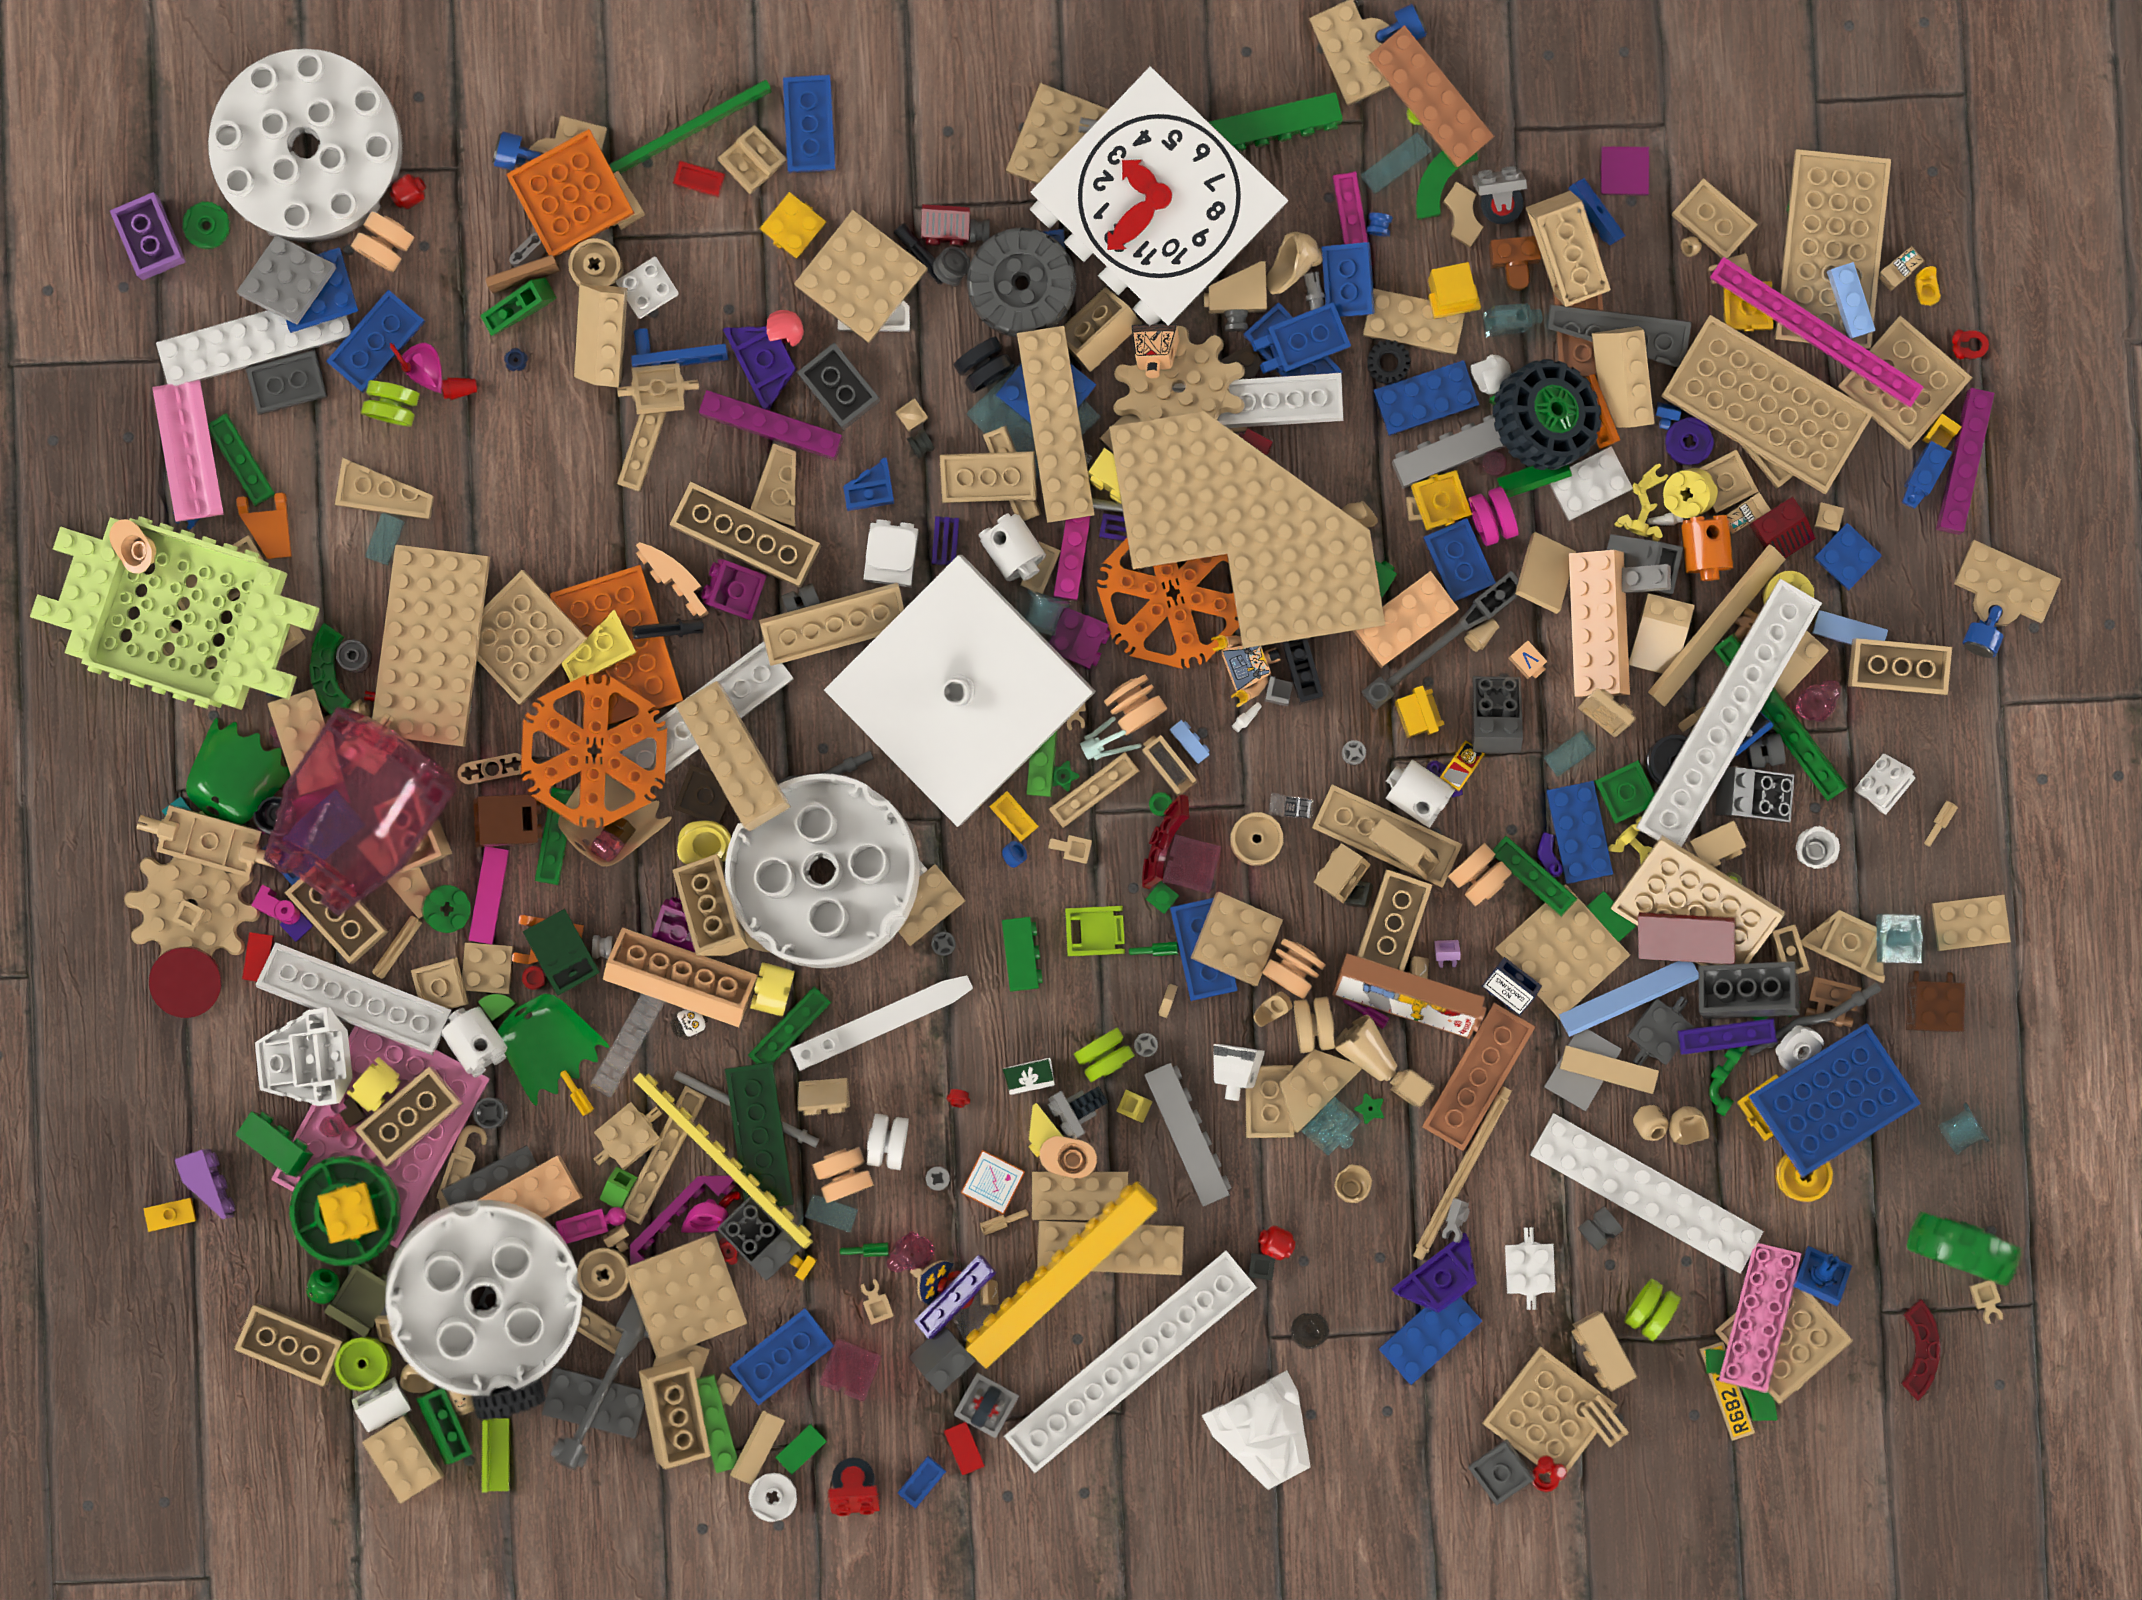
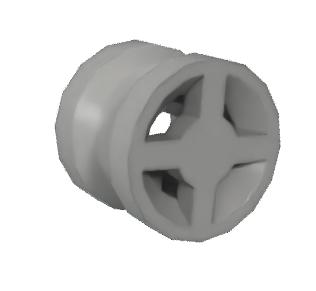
(1355, 749)
(602, 946)
(1145, 1044)
(940, 1176)

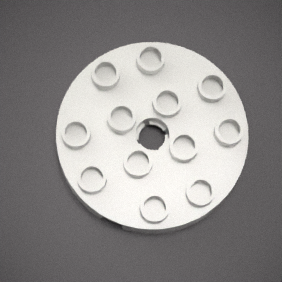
(273, 106)
(858, 906)
(471, 1248)

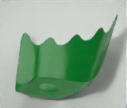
(235, 773)
(547, 1044)

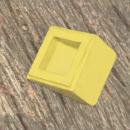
(1134, 1106)

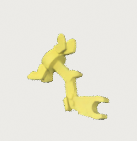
(1639, 526)
(1628, 836)

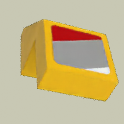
(1461, 766)

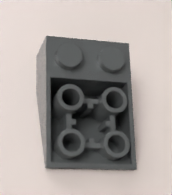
(1647, 553)
(1497, 714)
(1755, 795)
(759, 1238)

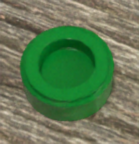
(1159, 803)

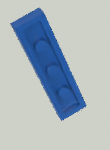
(682, 356)

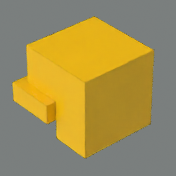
(1452, 291)
(1419, 712)

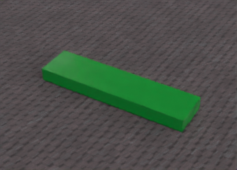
(240, 459)
(553, 843)
(1534, 876)
(790, 1027)

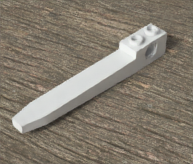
(879, 1022)

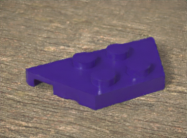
(763, 361)
(1441, 1277)

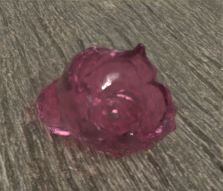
(1827, 693)
(910, 1244)

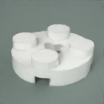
(1793, 1041)
(769, 1483)

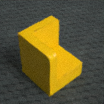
(1942, 431)

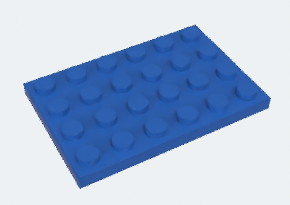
(1834, 1100)

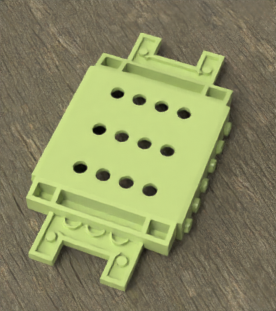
(103, 591)

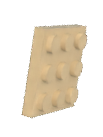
(1236, 938)

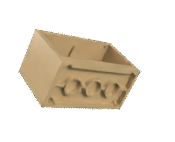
(1568, 248)

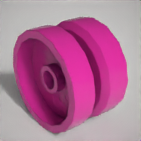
(1490, 517)

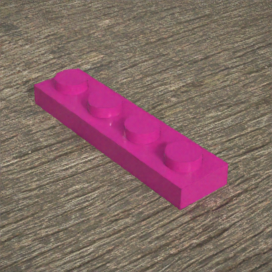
(1071, 558)

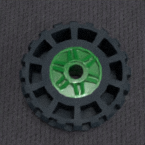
(1547, 414)

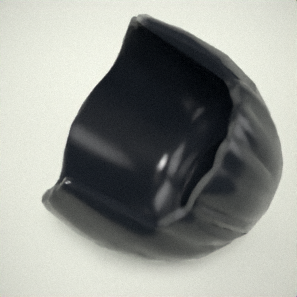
(266, 815)

